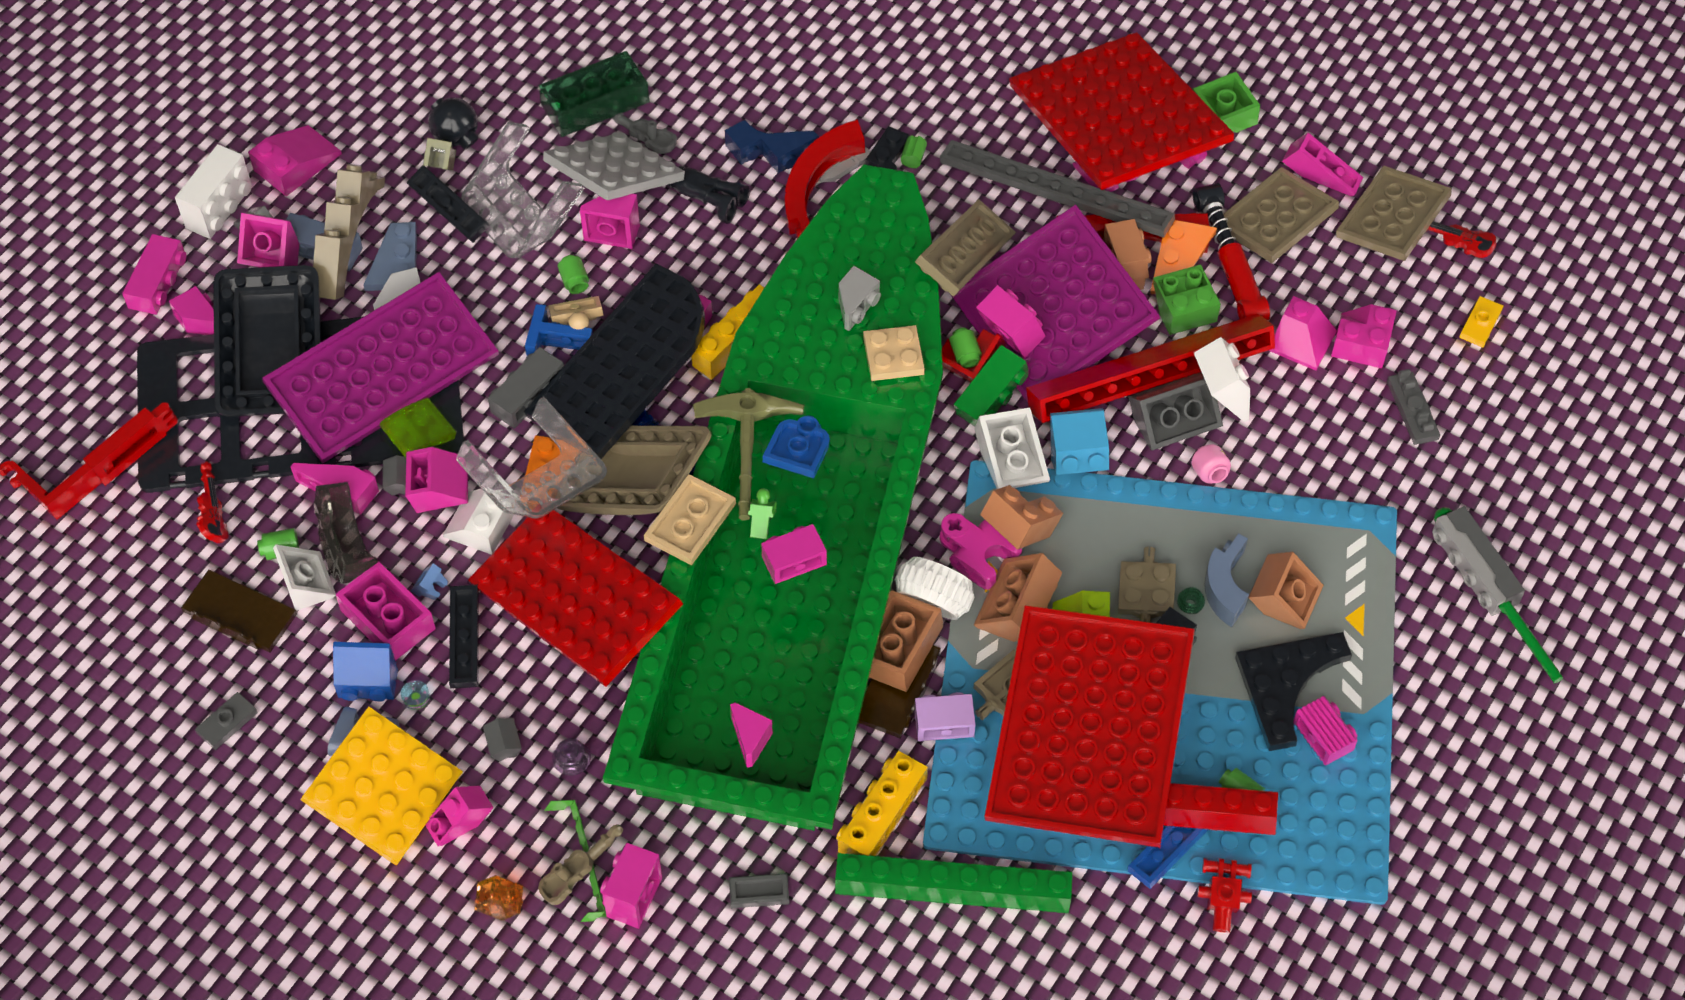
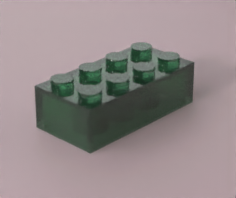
(594, 93)

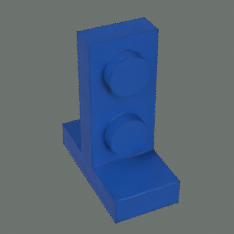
(553, 333)

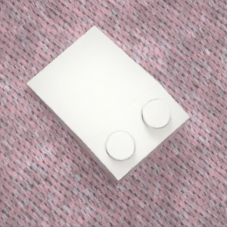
(1225, 376)
(1011, 448)

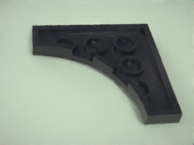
(1279, 674)

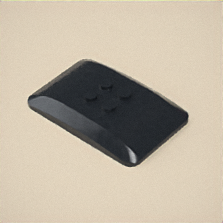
(260, 325)

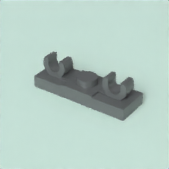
(1413, 407)

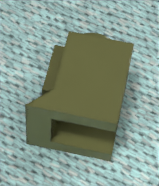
(439, 154)

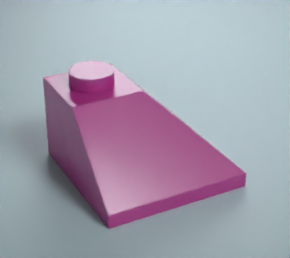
(1303, 334)

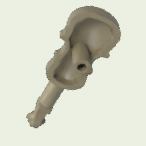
(561, 879)

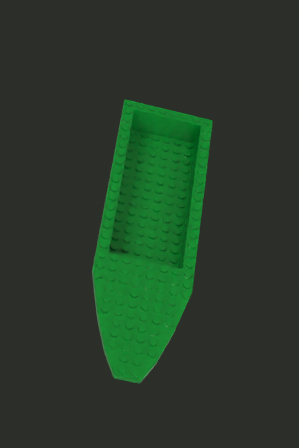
(810, 641)

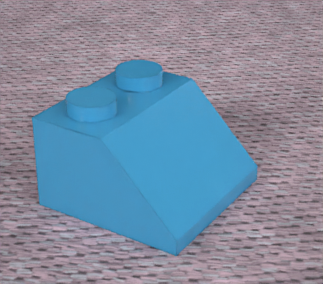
(1079, 441)

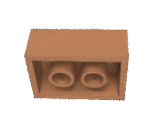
(905, 640)

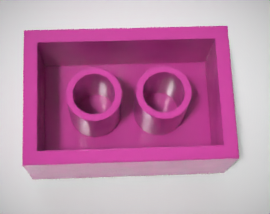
(385, 610)

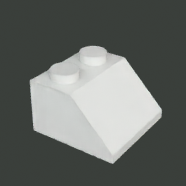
(478, 523)

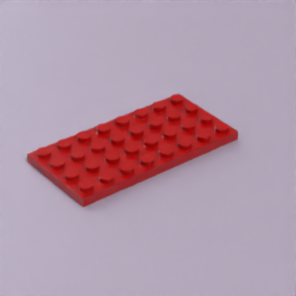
(575, 594)

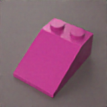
(292, 157)

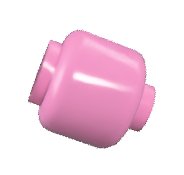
(1211, 464)

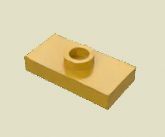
(1481, 321)

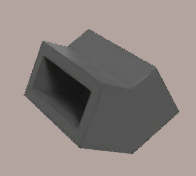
(394, 475)
(502, 738)

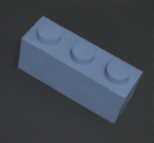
(307, 229)

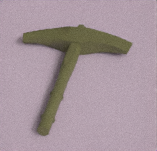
(746, 408)

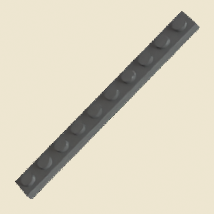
(1057, 188)

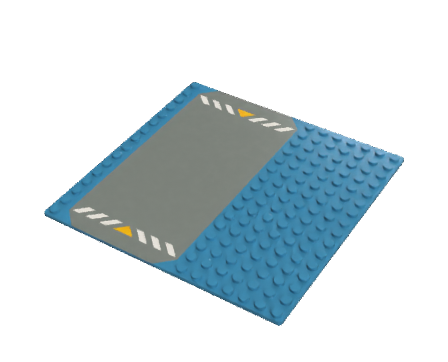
(1328, 817)

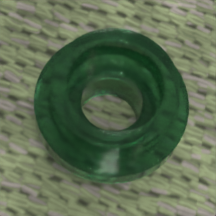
(1191, 594)

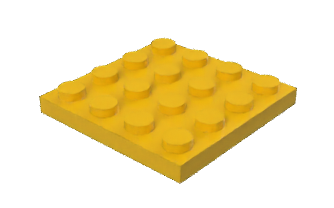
(381, 785)

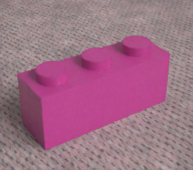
(154, 274)

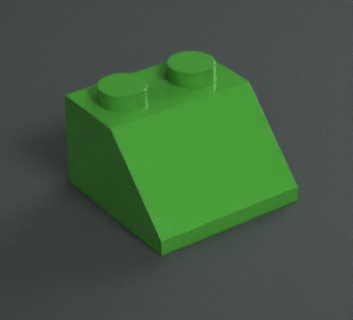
(1231, 101)

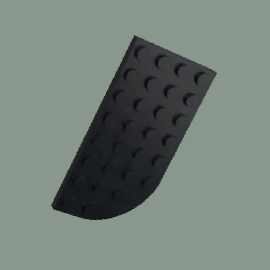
(628, 359)

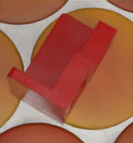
(988, 346)

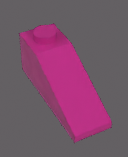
(1319, 164)
(361, 482)

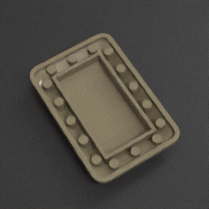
(643, 470)

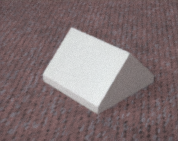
(304, 576)

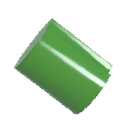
(913, 151)

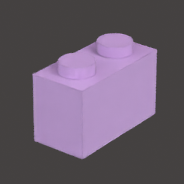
(944, 717)

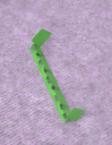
(561, 805)

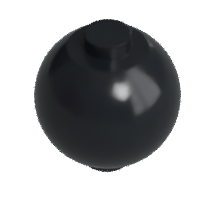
(453, 122)

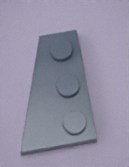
(394, 255)

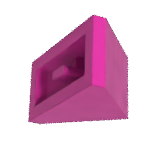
(751, 730)

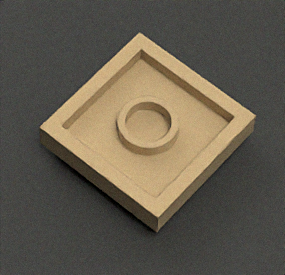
(893, 353)

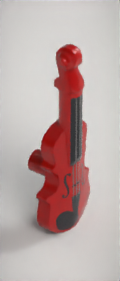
(1474, 242)
(210, 521)

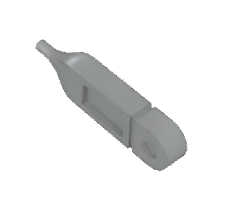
(840, 169)

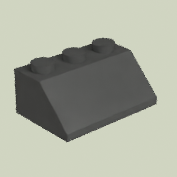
(1175, 411)

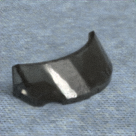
(339, 533)

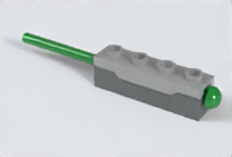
(1486, 574)

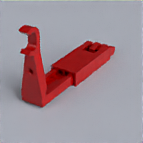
(102, 463)

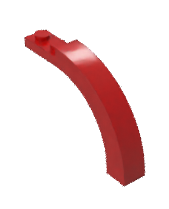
(816, 159)

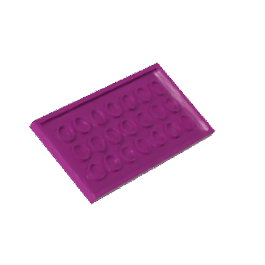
(379, 366)

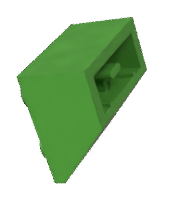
(1186, 299)

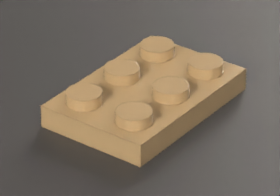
(690, 519)

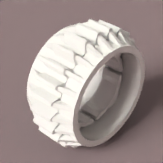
(935, 586)

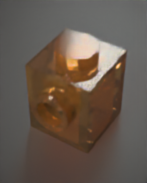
(499, 897)

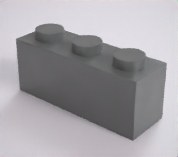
(523, 387)

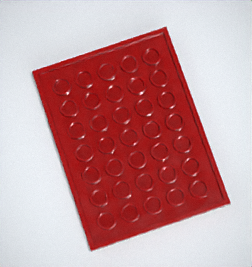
(1120, 110)
(1091, 726)

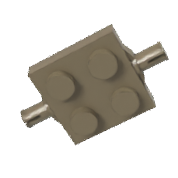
(1146, 587)
(994, 686)

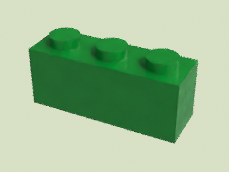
(992, 386)

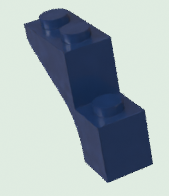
(778, 148)

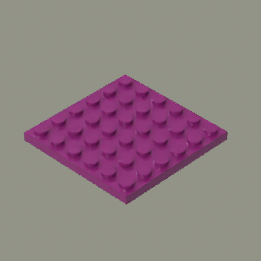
(1075, 289)

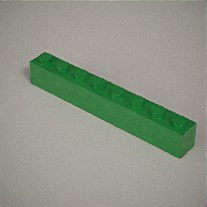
(953, 883)

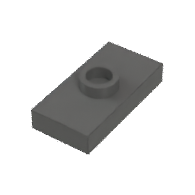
(226, 721)

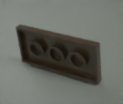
(238, 611)
(891, 708)

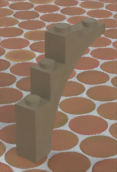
(333, 247)

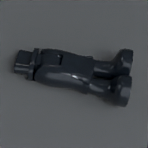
(706, 189)

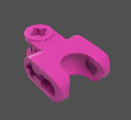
(973, 546)

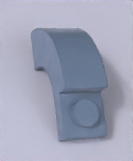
(1221, 591)

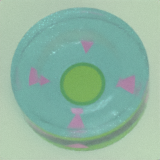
(415, 695)

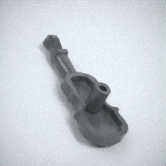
(656, 139)

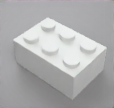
(214, 191)

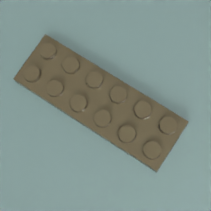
(965, 247)

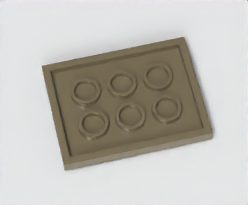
(1394, 213)
(1278, 214)

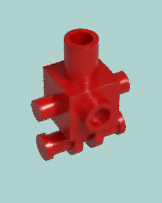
(1224, 893)

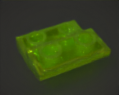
(417, 427)

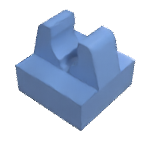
(424, 584)

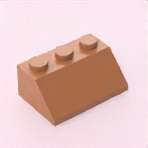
(1019, 582)

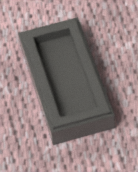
(759, 890)

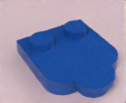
(798, 446)

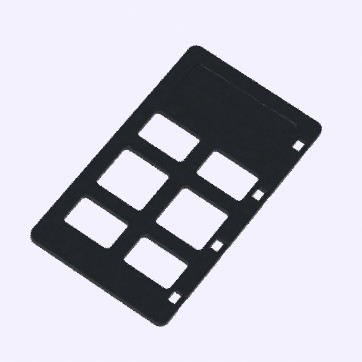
(159, 384)

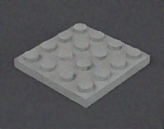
(613, 165)

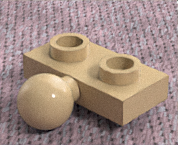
(576, 312)

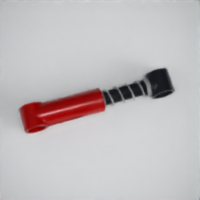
(1231, 255)

